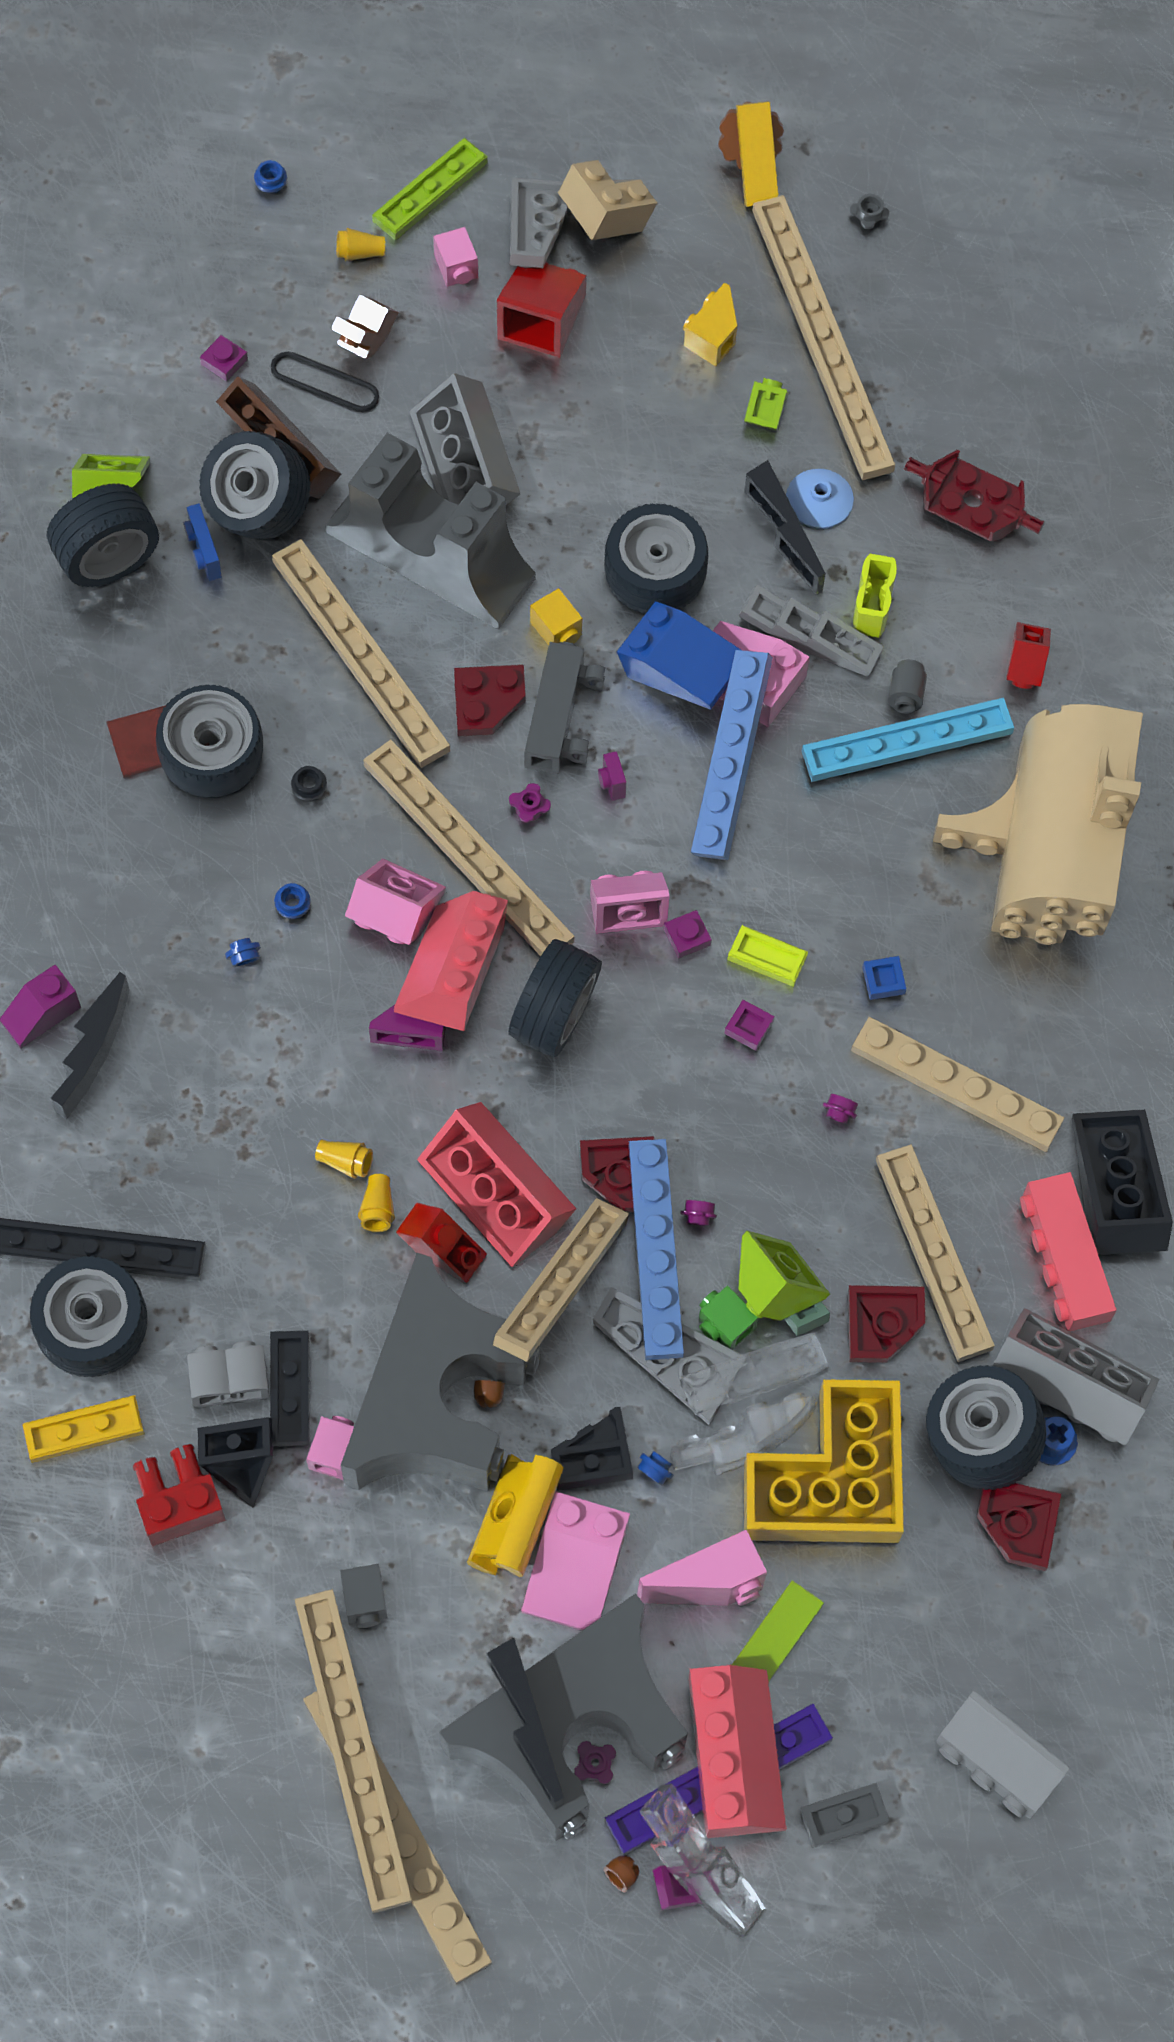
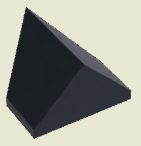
(238, 1455)

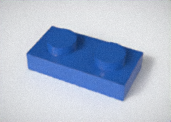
(206, 554)

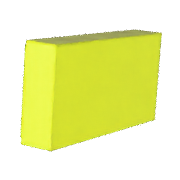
(767, 955)

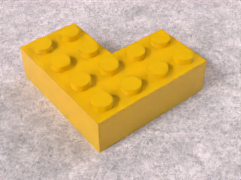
(849, 1487)

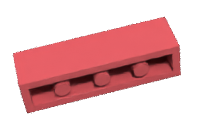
(1068, 1252)

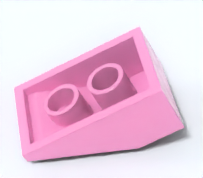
(787, 667)
(575, 1562)
(713, 1576)

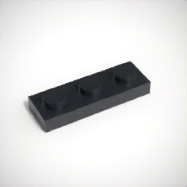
(290, 1388)

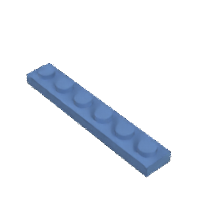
(731, 755)
(655, 1250)

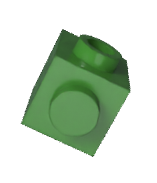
(726, 1318)

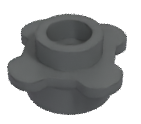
(871, 203)

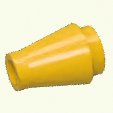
(359, 245)
(346, 1157)
(377, 1204)

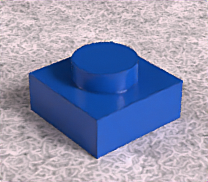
(884, 977)

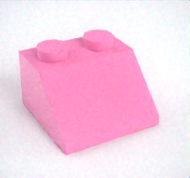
(394, 901)
(629, 902)

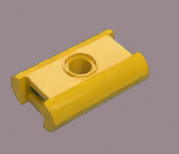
(515, 1515)

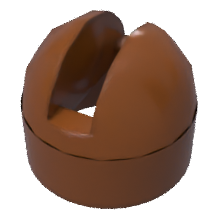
(488, 1393)
(622, 1872)

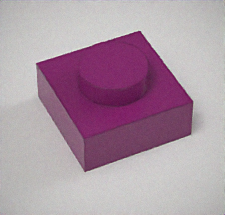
(223, 358)
(612, 776)
(687, 934)
(749, 1025)
(670, 1891)

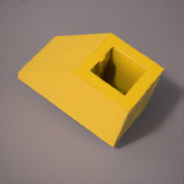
(714, 328)

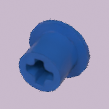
(1060, 1441)

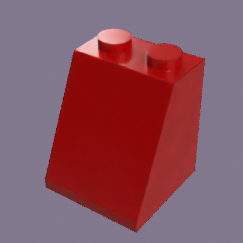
(540, 307)

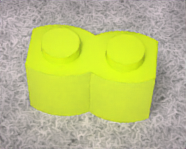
(874, 595)

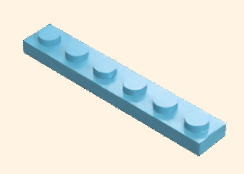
(907, 739)

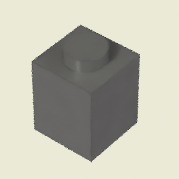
(363, 1595)

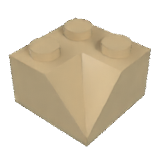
(606, 205)

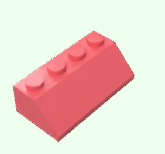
(453, 960)
(495, 1183)
(736, 1751)

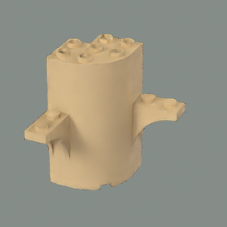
(1059, 823)

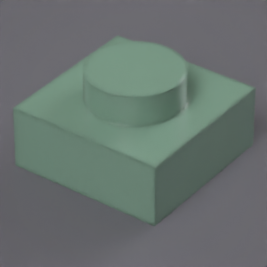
(808, 1318)

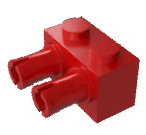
(181, 1508)

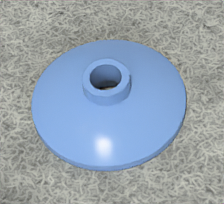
(820, 510)

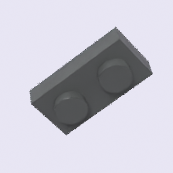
(844, 1815)

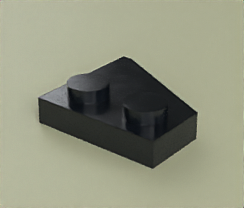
(595, 1454)

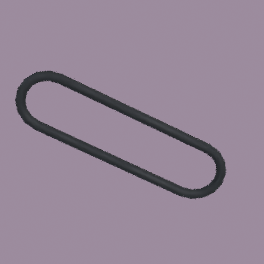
(320, 392)

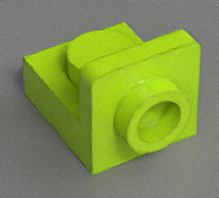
(766, 404)

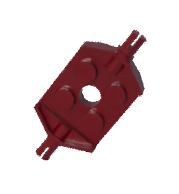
(953, 480)

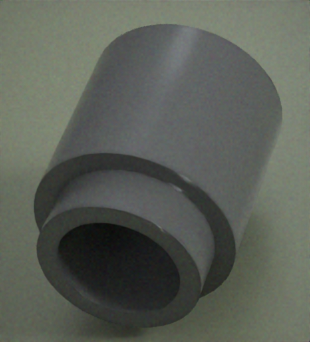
(907, 686)

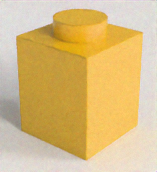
(556, 618)

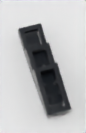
(95, 1035)

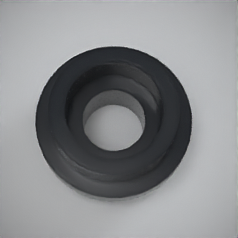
(309, 774)

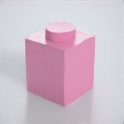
(456, 257)
(330, 1446)

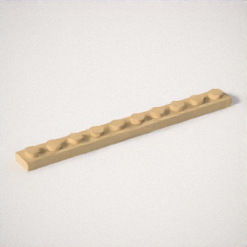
(823, 338)

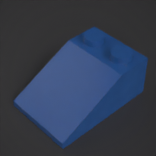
(678, 656)

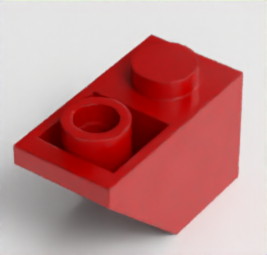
(437, 1235)

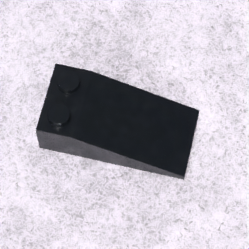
(1121, 1182)

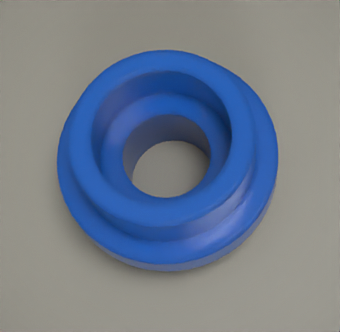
(267, 170)
(288, 892)
(243, 952)
(655, 1467)

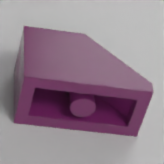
(40, 1006)
(406, 1031)

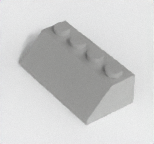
(462, 440)
(1077, 1377)

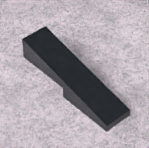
(791, 540)
(530, 1738)

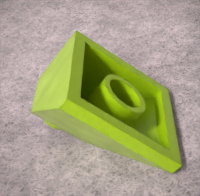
(99, 470)
(776, 1278)

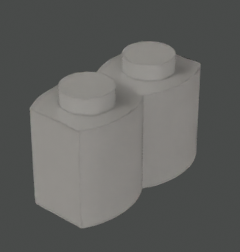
(227, 1374)

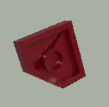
(487, 697)
(607, 1169)
(883, 1320)
(1021, 1522)

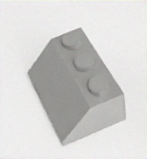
(1001, 1756)

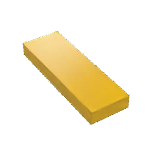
(757, 152)
(83, 1429)

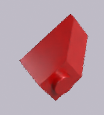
(1028, 655)

